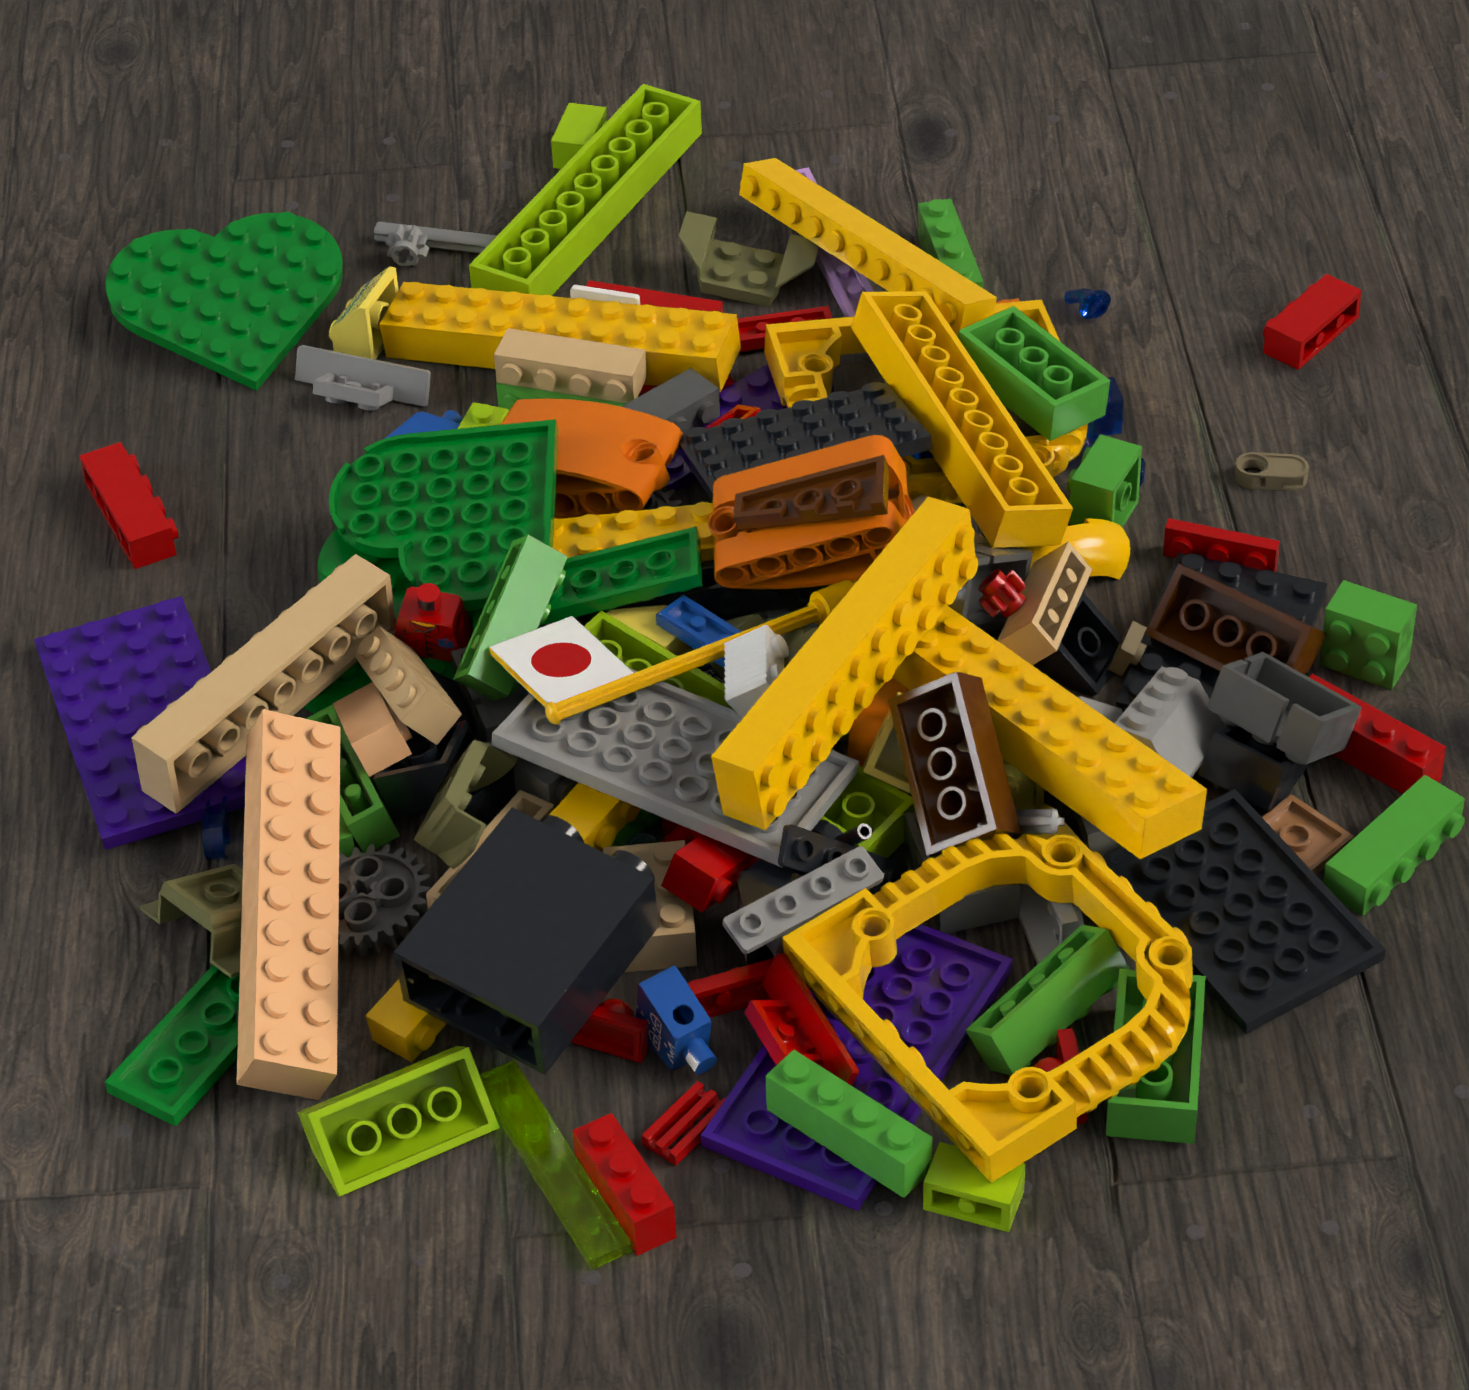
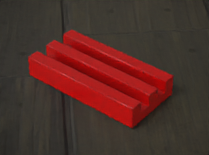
(679, 1121)

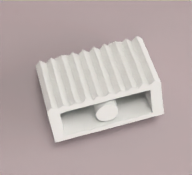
(752, 666)

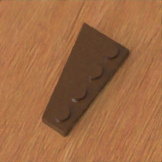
(831, 494)

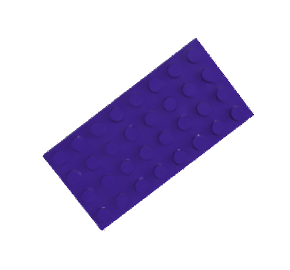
(110, 684)
(931, 999)

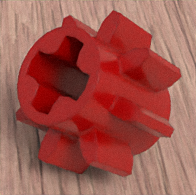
(1002, 593)

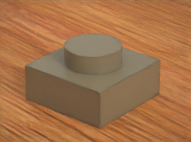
(1129, 649)

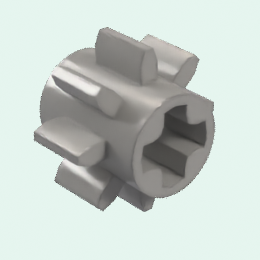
(407, 245)

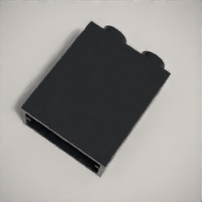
(529, 938)

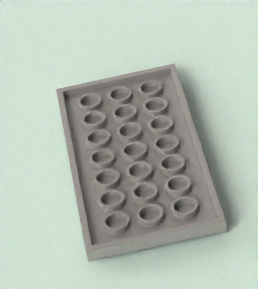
(657, 756)

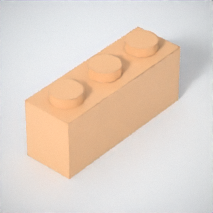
(373, 729)

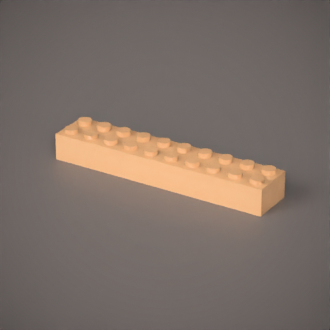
(290, 907)

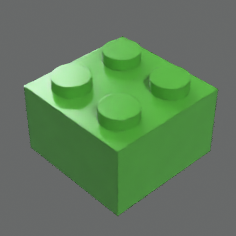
(1106, 482)
(1367, 634)

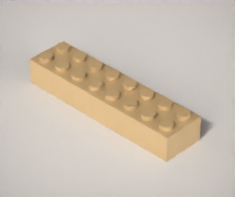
(274, 671)

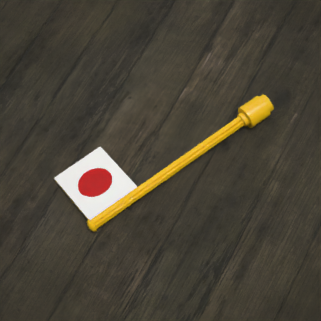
(576, 672)

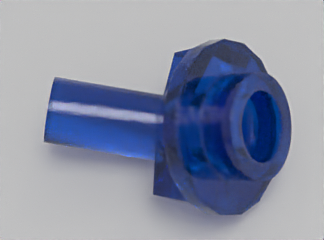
(1092, 303)

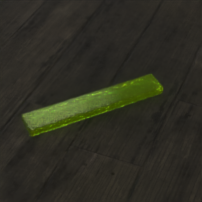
(554, 1166)

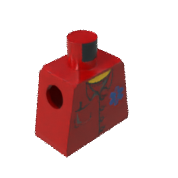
(433, 622)

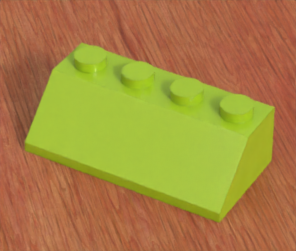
(399, 1120)

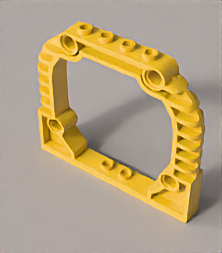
(802, 368)
(1016, 1119)

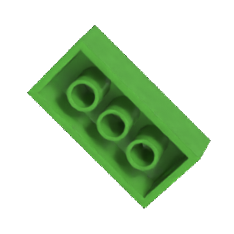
(1036, 373)
(1164, 1101)

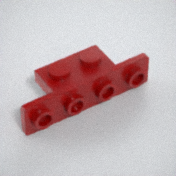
(797, 1022)

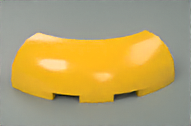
(1098, 542)

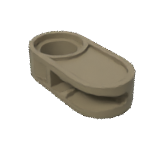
(1277, 472)

